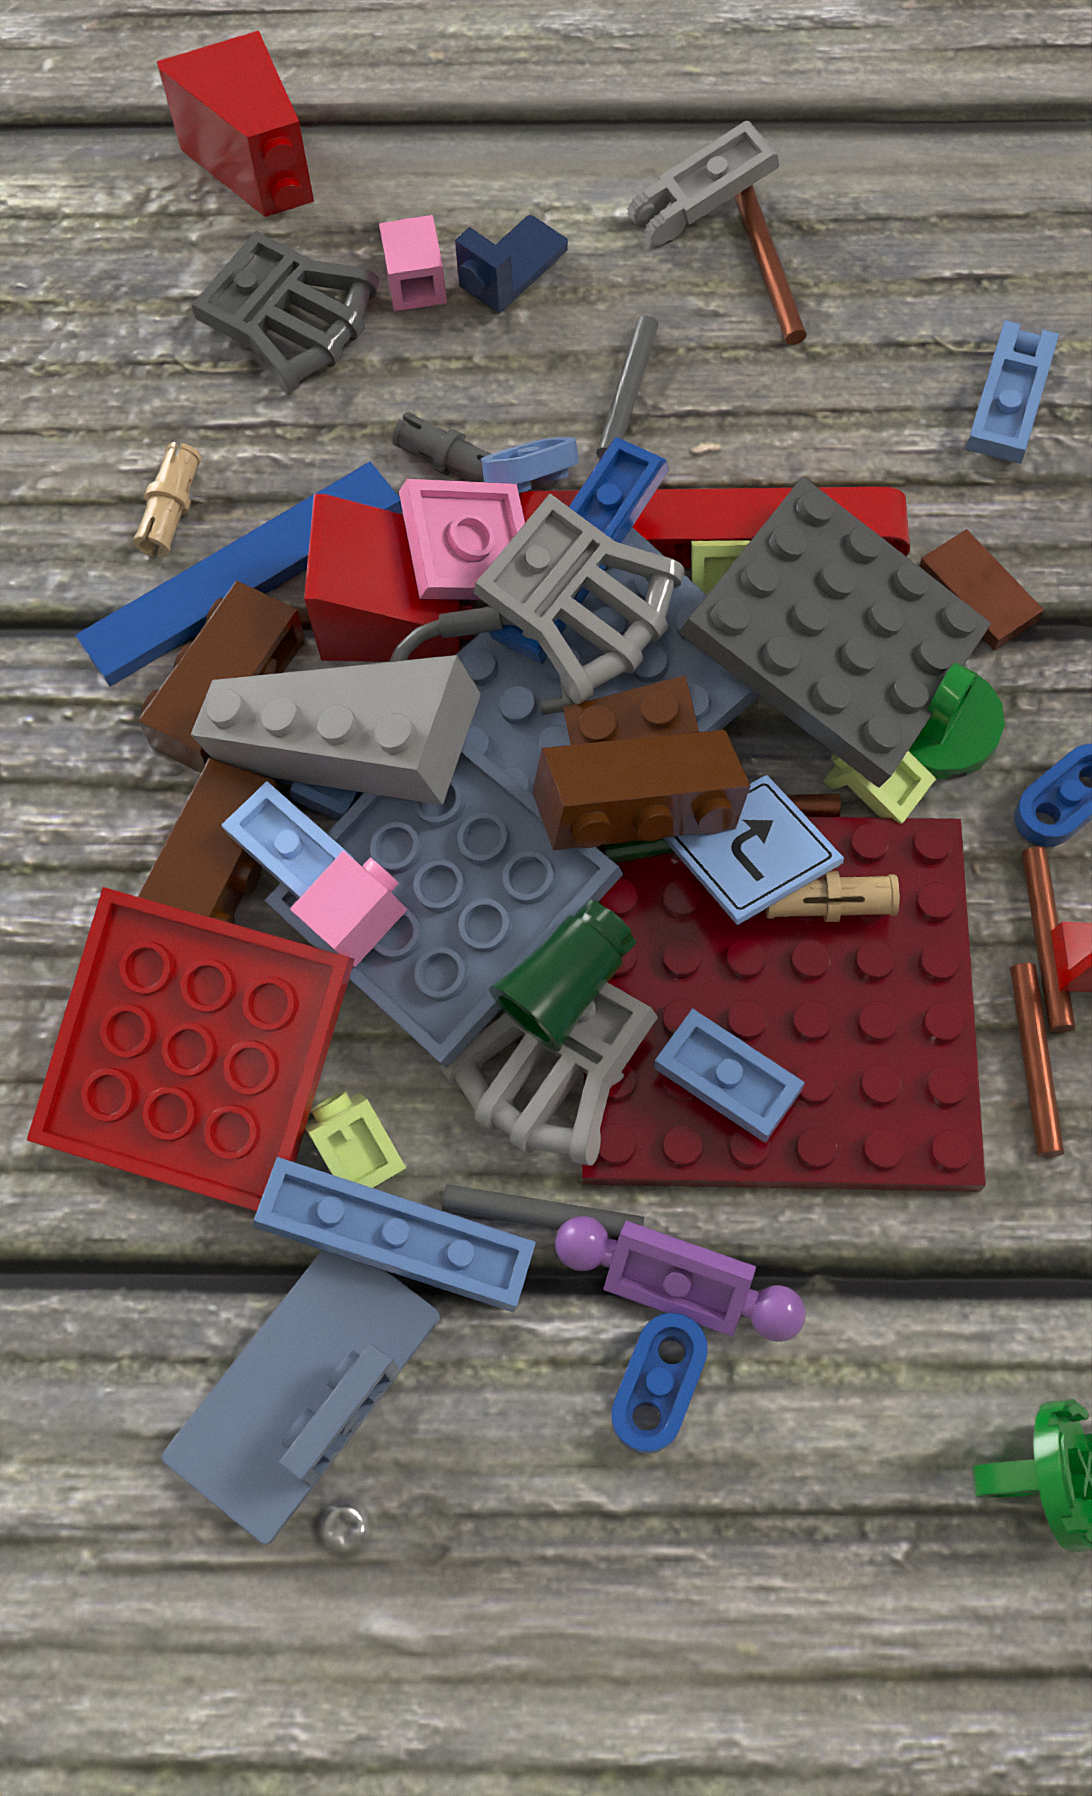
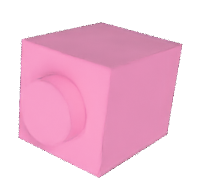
(413, 263)
(351, 906)

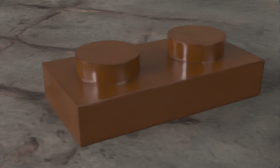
(634, 713)

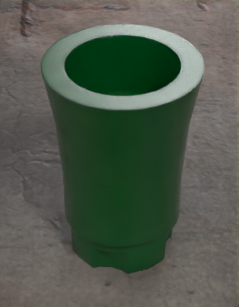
(564, 974)

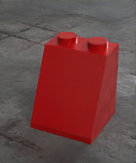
(239, 122)
(365, 586)

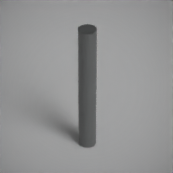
(629, 382)
(528, 1210)

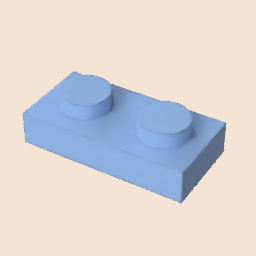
(282, 839)

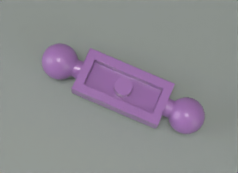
(680, 1278)

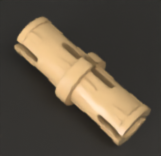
(167, 500)
(840, 896)

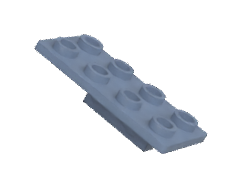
(300, 1391)

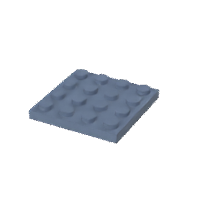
(476, 897)

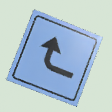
(763, 858)

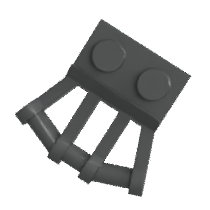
(259, 287)

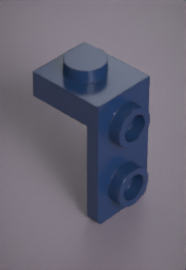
(506, 269)

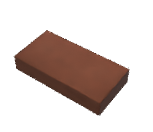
(985, 585)

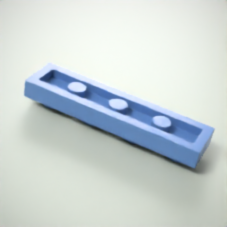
(394, 1234)

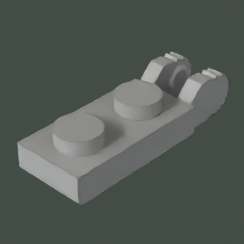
(702, 183)

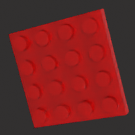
(189, 1048)

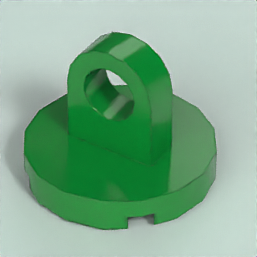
(962, 726)
(1057, 1474)

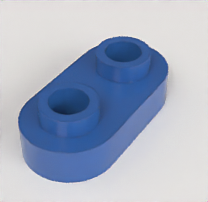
(1061, 797)
(659, 1384)

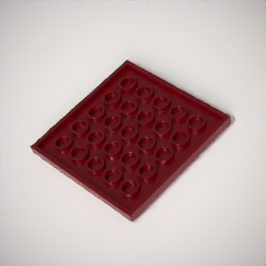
(852, 1007)

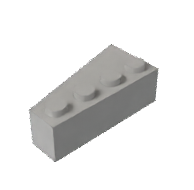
(347, 727)

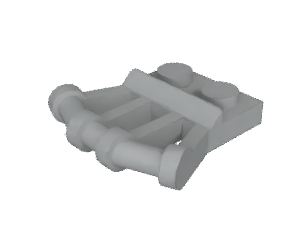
(545, 570)
(597, 1046)

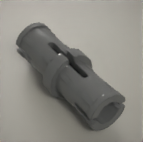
(442, 448)

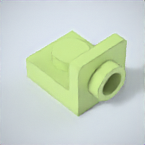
(895, 797)
(353, 1140)

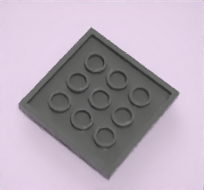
(836, 630)

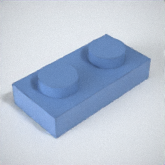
(728, 1075)

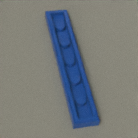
(181, 605)

